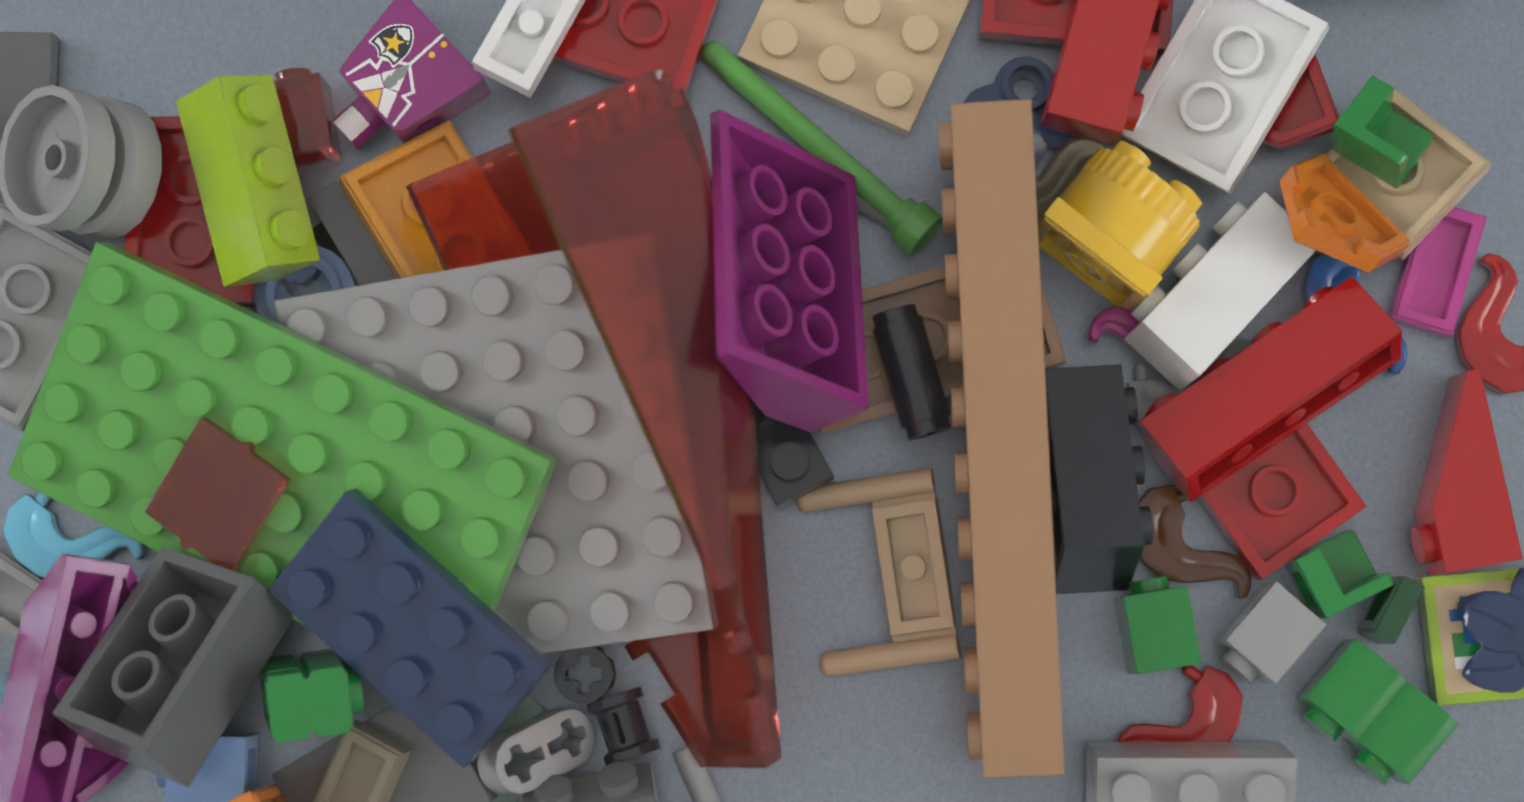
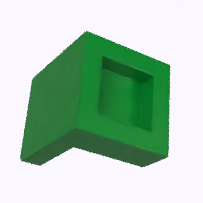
(1378, 136)
(1335, 575)

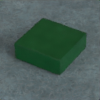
(1390, 611)

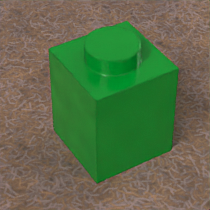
(1156, 627)

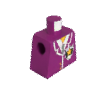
(406, 78)

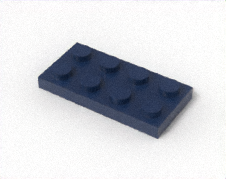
(409, 627)

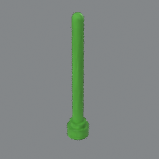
(909, 222)

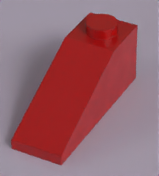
(1464, 497)

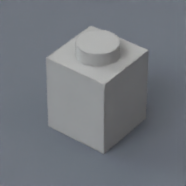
(1268, 634)

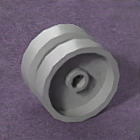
(79, 162)

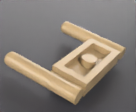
(911, 571)

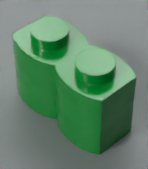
(1376, 712)

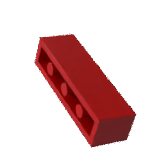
(1100, 68)
(1271, 387)

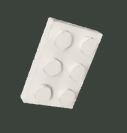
(1224, 85)

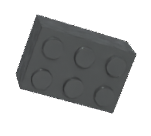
(174, 665)

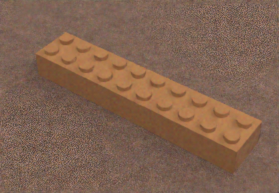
(1006, 439)

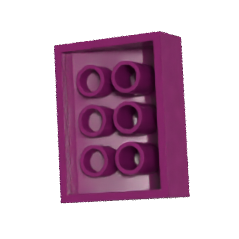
(787, 276)

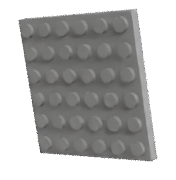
(526, 357)

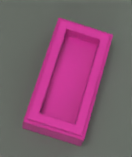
(1437, 275)

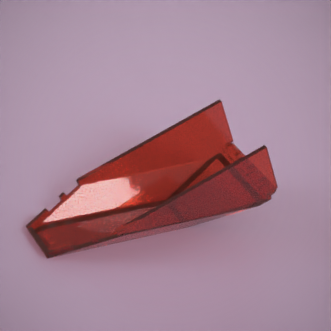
(631, 208)

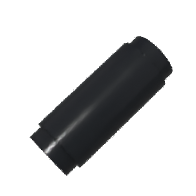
(911, 372)

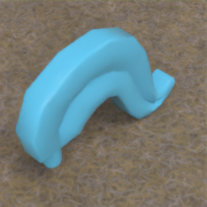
(38, 543)

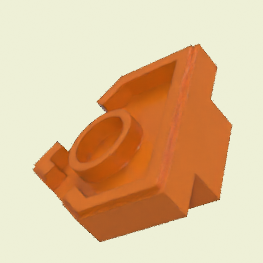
(1337, 217)

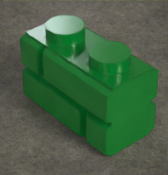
(309, 695)

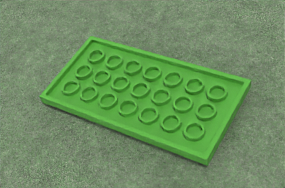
(160, 352)

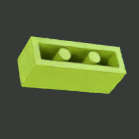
(247, 179)

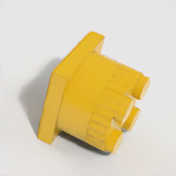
(1119, 225)

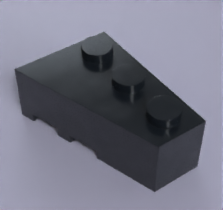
(1095, 479)

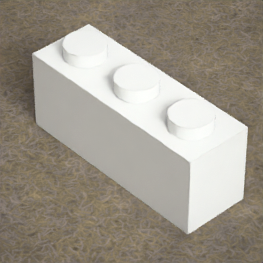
(1217, 291)

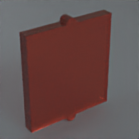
(217, 494)

